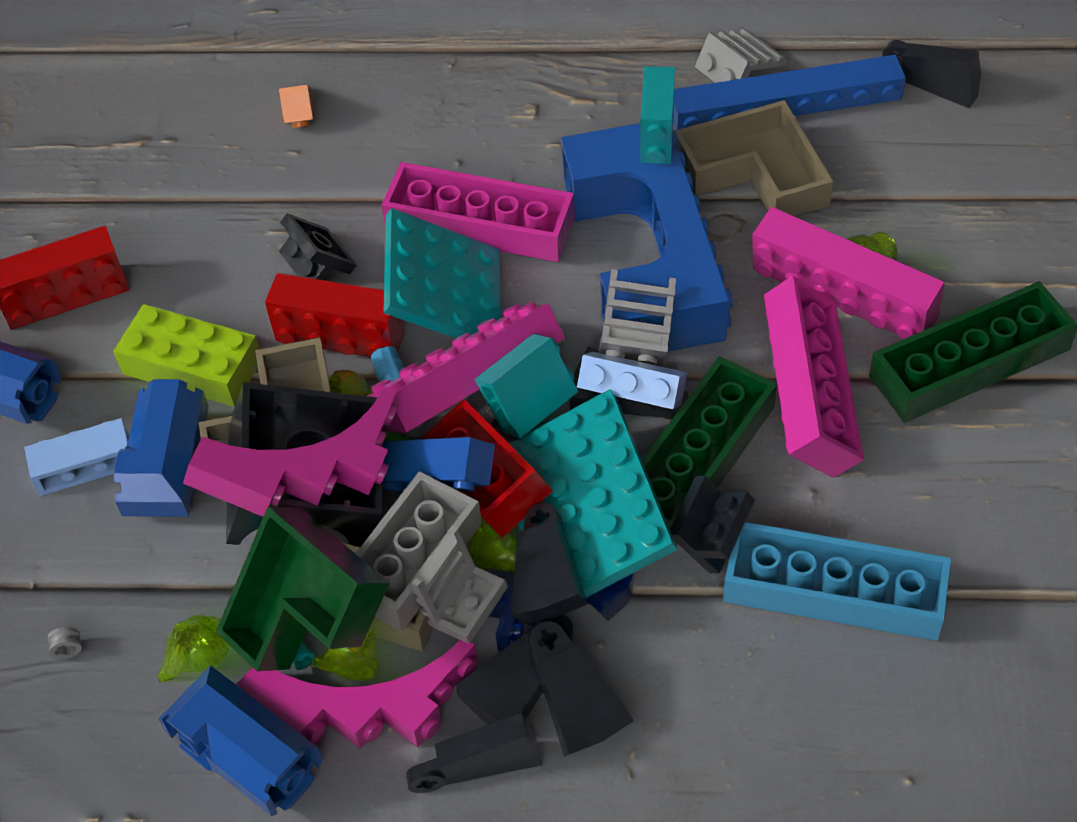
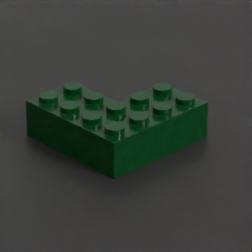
(296, 583)

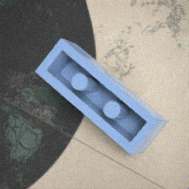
(632, 380)
(76, 456)

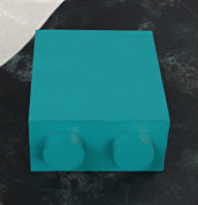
(657, 115)
(527, 385)

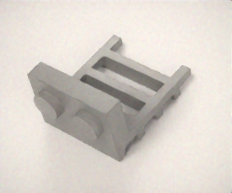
(736, 55)
(636, 339)
(455, 591)

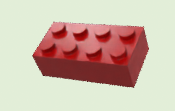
(59, 277)
(340, 314)
(513, 481)

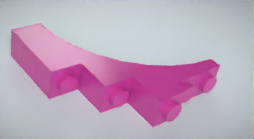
(260, 477)
(359, 712)

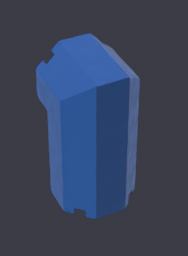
(26, 384)
(159, 450)
(242, 741)

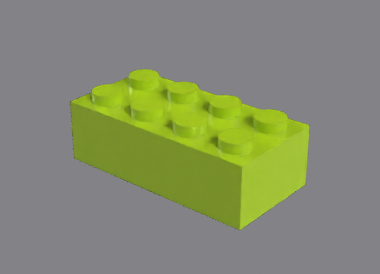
(187, 349)

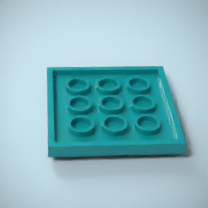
(439, 276)

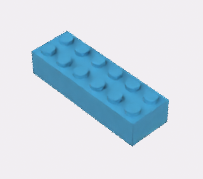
(838, 580)

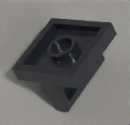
(313, 249)
(710, 522)

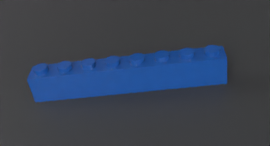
(803, 90)

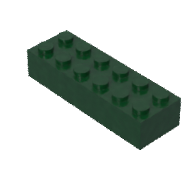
(972, 351)
(708, 432)

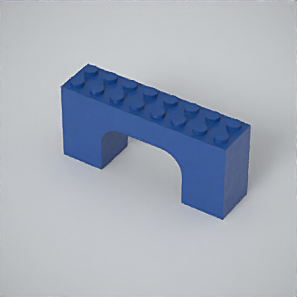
(610, 180)

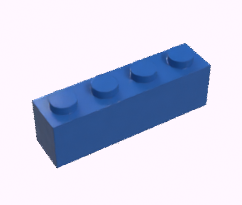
(452, 461)

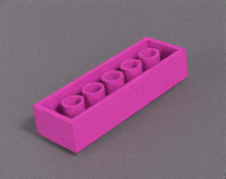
(490, 210)
(848, 273)
(451, 373)
(812, 378)

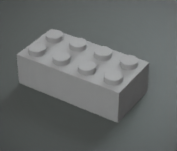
(410, 537)

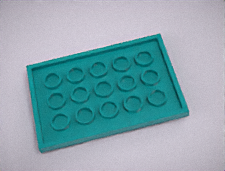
(599, 491)

